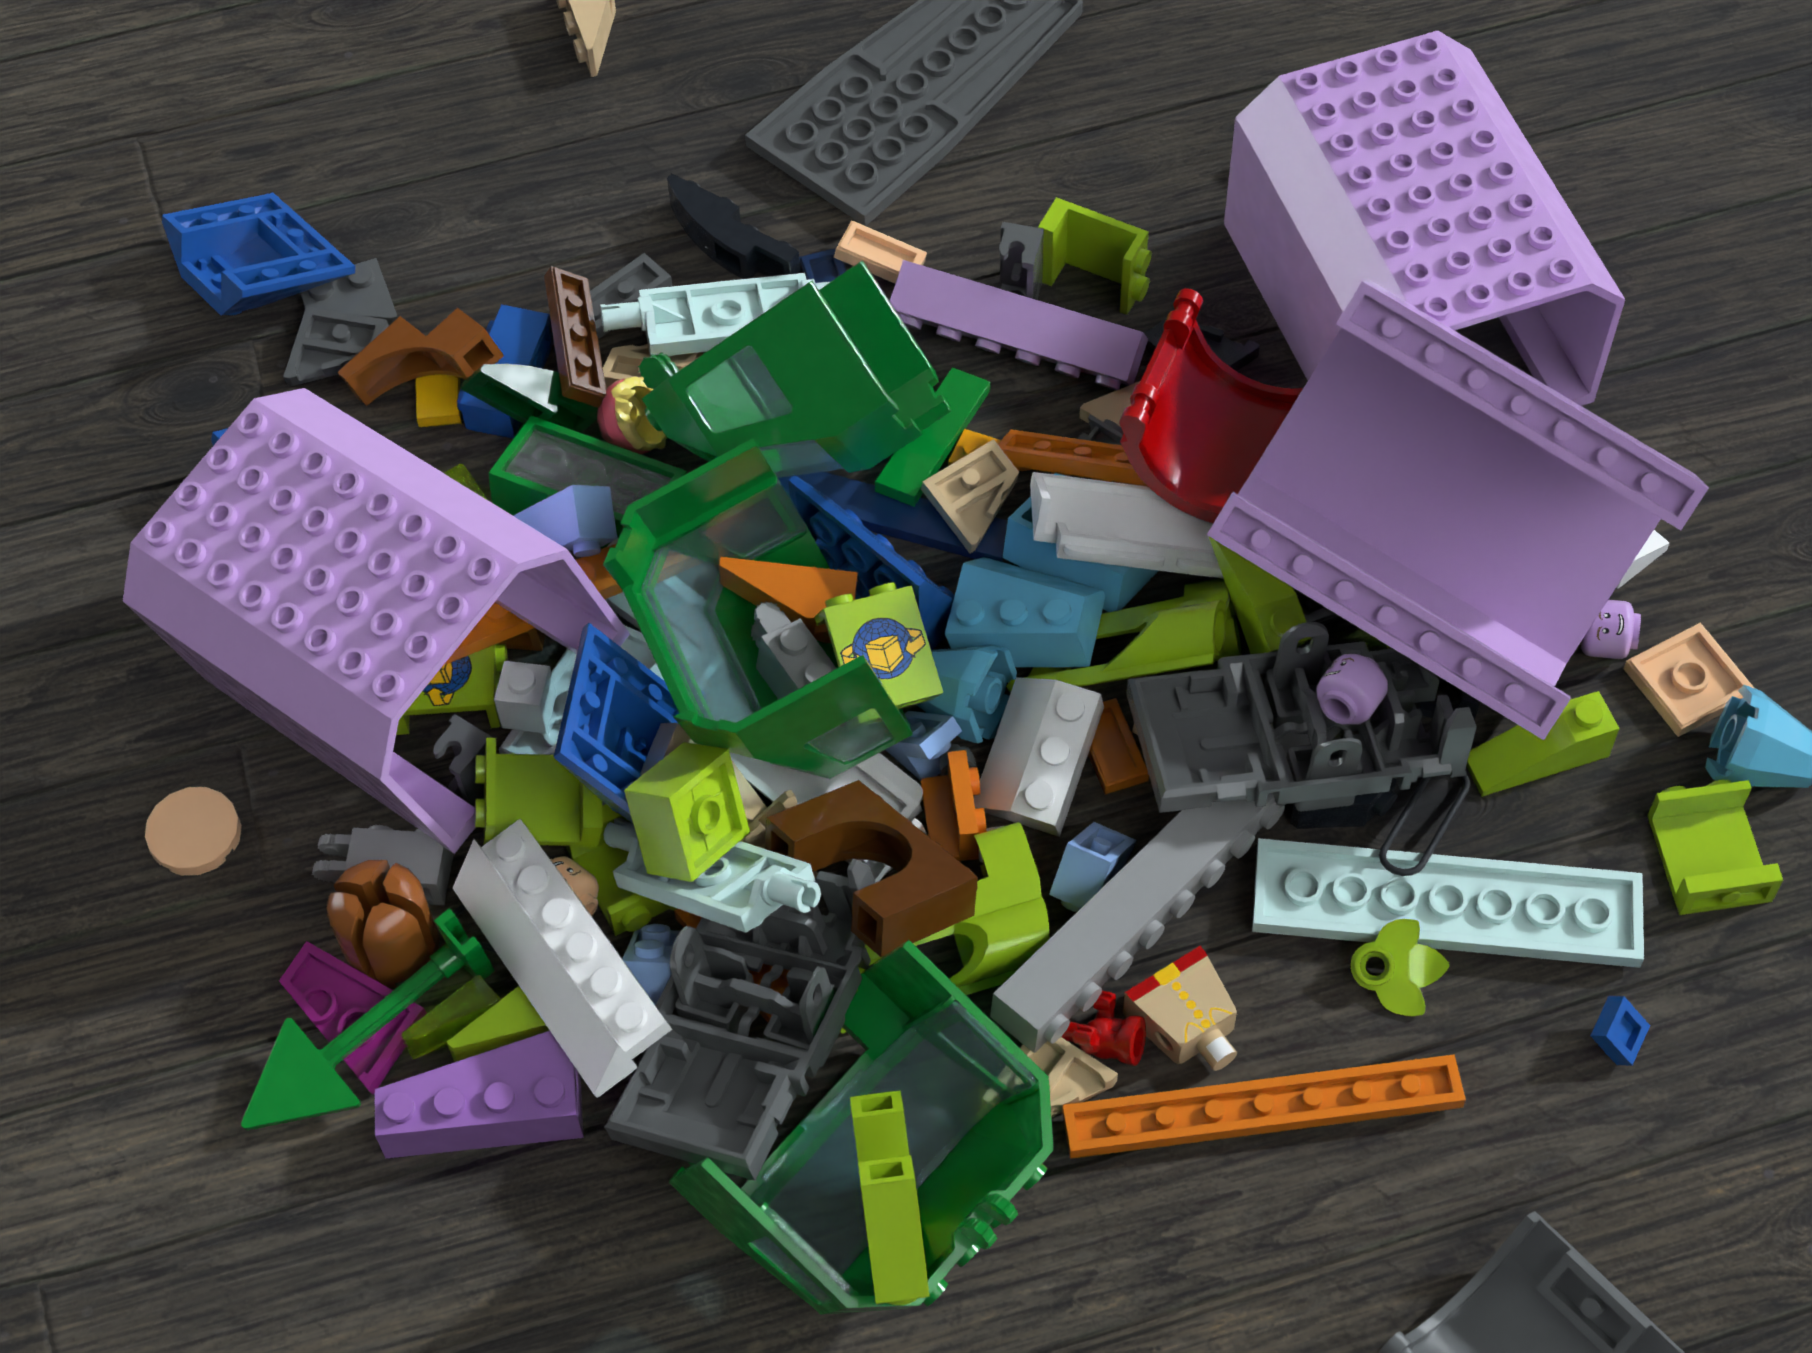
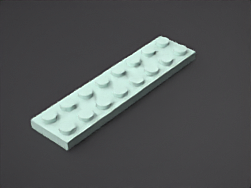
(1456, 899)

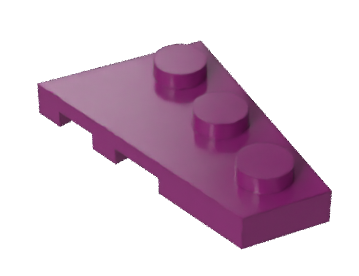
(337, 997)

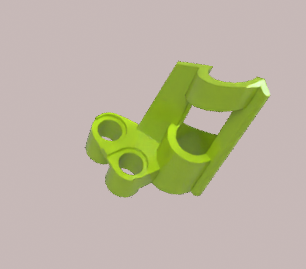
(1171, 637)
(1008, 914)

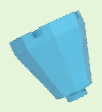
(973, 688)
(1760, 744)

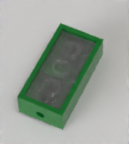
(552, 457)

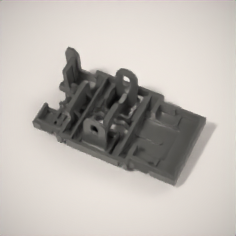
(1213, 739)
(718, 1090)

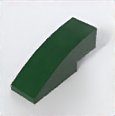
(527, 392)

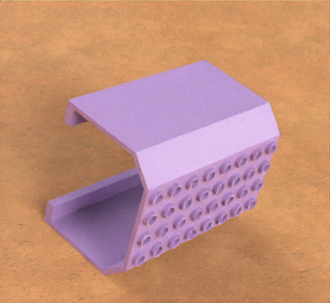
(1426, 186)
(1452, 505)
(336, 581)

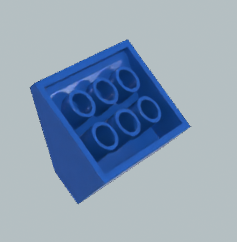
(856, 549)

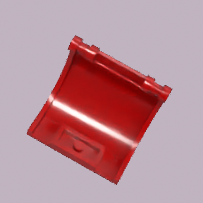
(1196, 420)

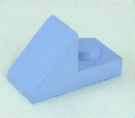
(929, 741)

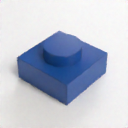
(1620, 1030)

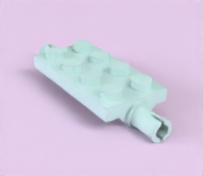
(699, 315)
(733, 891)

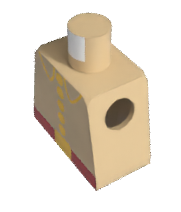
(1186, 1010)

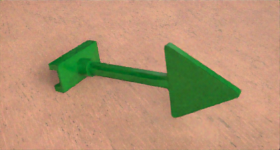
(303, 1080)

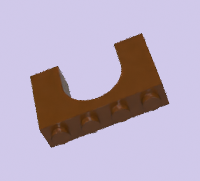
(858, 824)

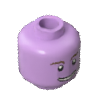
(1613, 631)
(1351, 689)

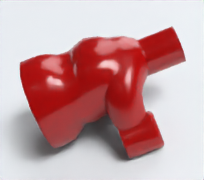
(1110, 1036)

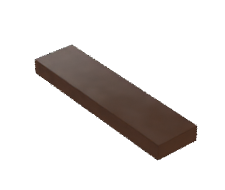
(575, 337)

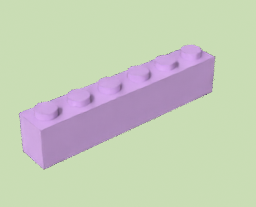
(1018, 324)

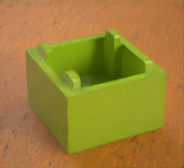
(687, 811)

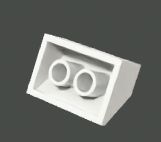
(1039, 753)

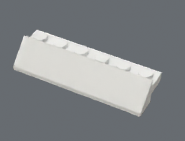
(559, 956)

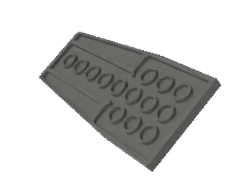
(906, 97)

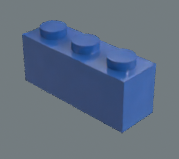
(524, 339)

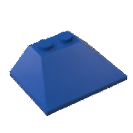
(250, 253)
(610, 718)

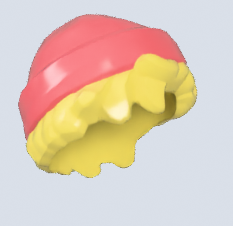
(624, 419)

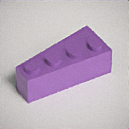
(484, 1101)

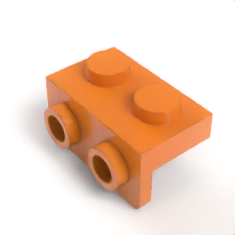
(951, 808)

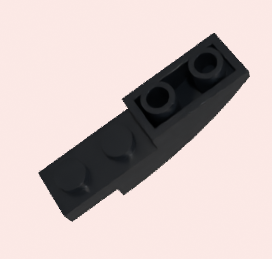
(718, 232)

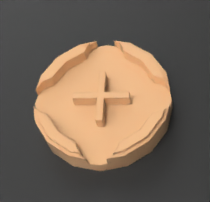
(193, 830)

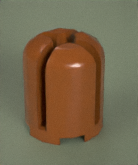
(382, 921)

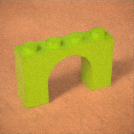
(889, 1198)

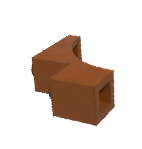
(404, 353)

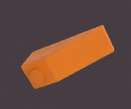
(794, 588)

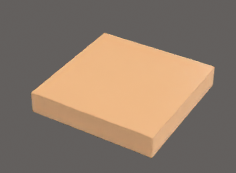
(1687, 678)

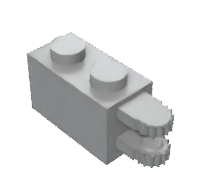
(787, 651)
(412, 849)

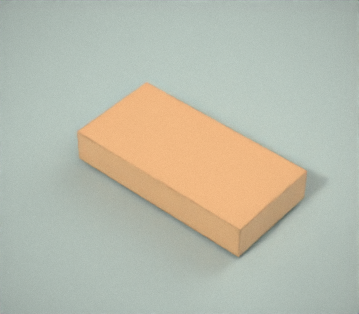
(878, 251)

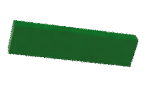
(925, 455)

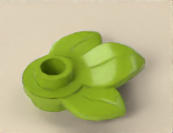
(1406, 967)

